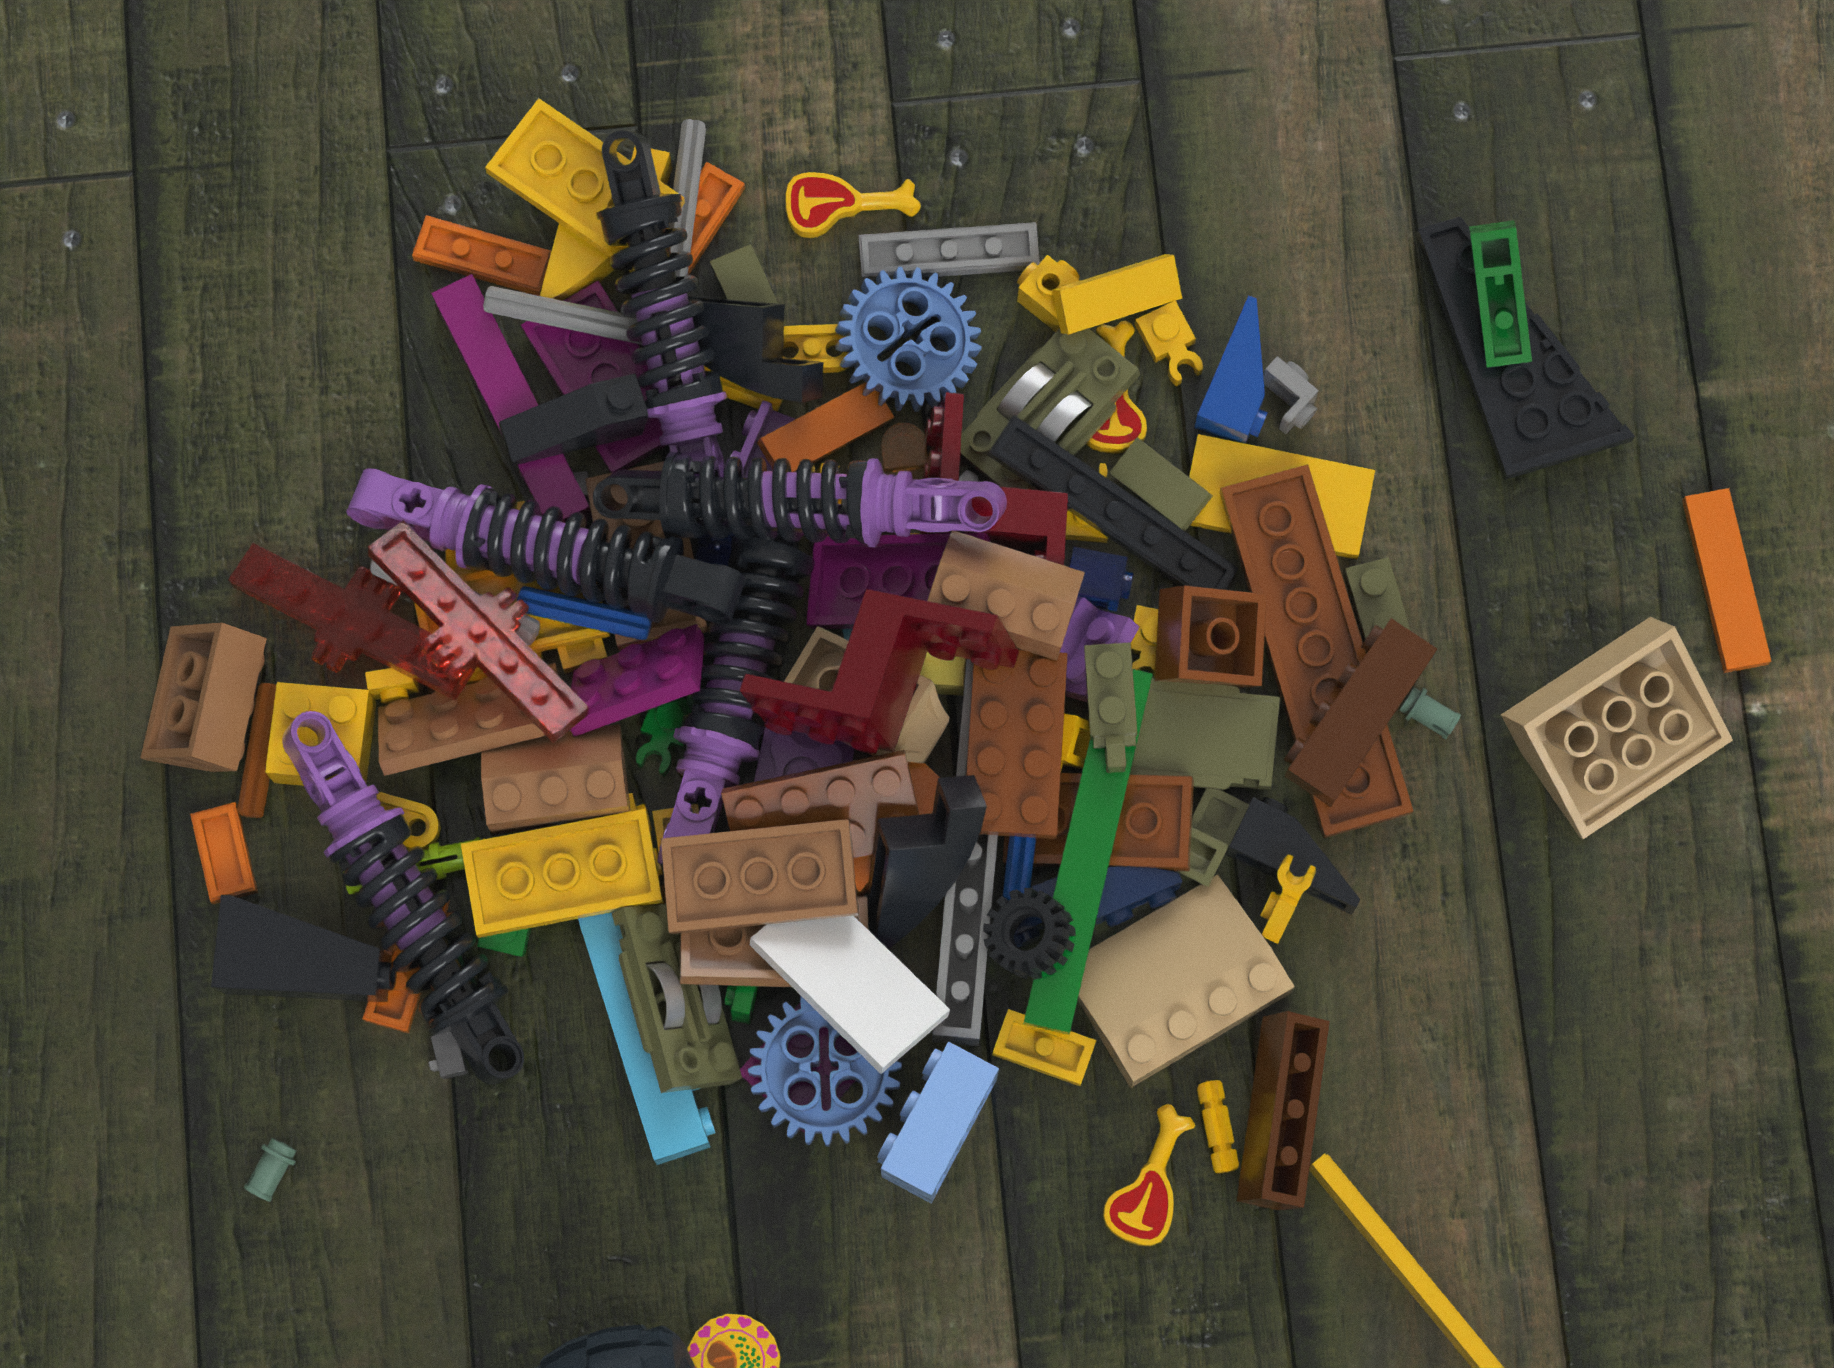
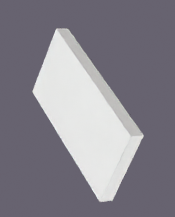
(853, 984)

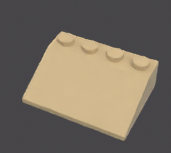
(1618, 725)
(1179, 980)

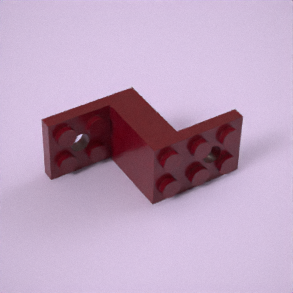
(1032, 518)
(880, 671)

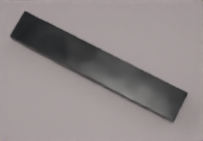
(1110, 508)

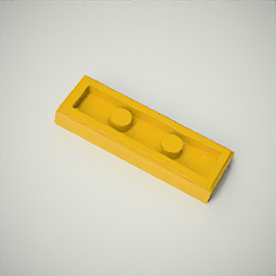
(1117, 294)

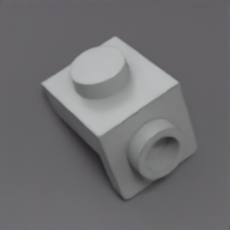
(1292, 386)

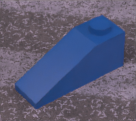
(1237, 389)

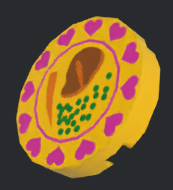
(734, 1343)

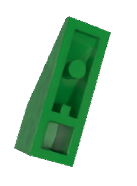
(1500, 293)

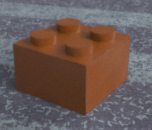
(1210, 636)

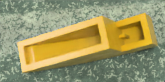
(577, 263)

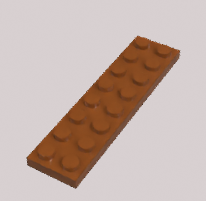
(1309, 629)

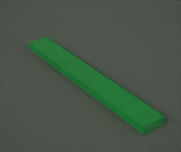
(1084, 874)

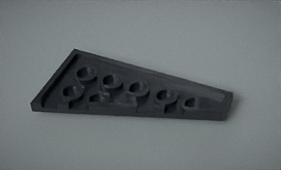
(1533, 409)

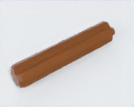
(255, 780)

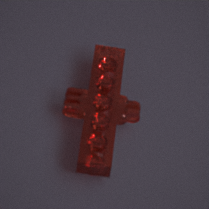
(345, 619)
(477, 631)

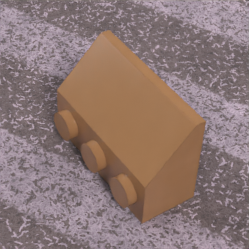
(1025, 591)
(204, 697)
(556, 782)

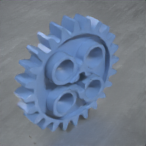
(882, 308)
(782, 1070)

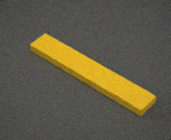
(1402, 1264)

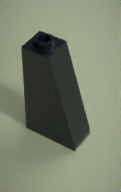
(285, 957)

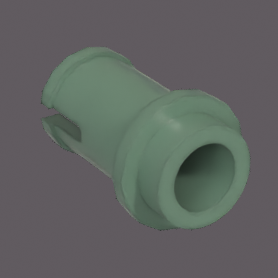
(1429, 712)
(270, 1169)

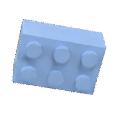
(937, 1121)

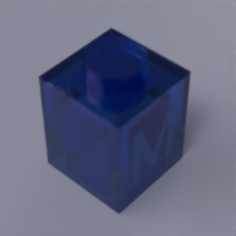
(1104, 577)

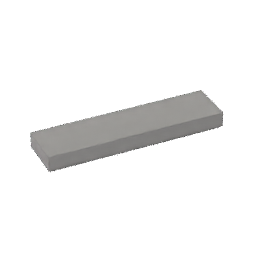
(950, 250)

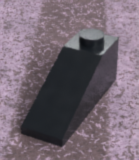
(577, 420)
(1271, 834)

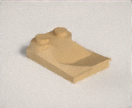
(925, 718)

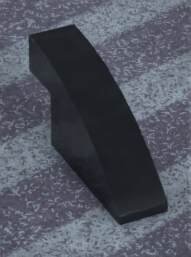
(750, 349)
(922, 858)

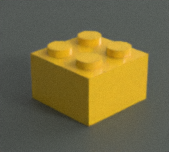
(347, 710)

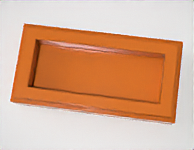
(224, 852)

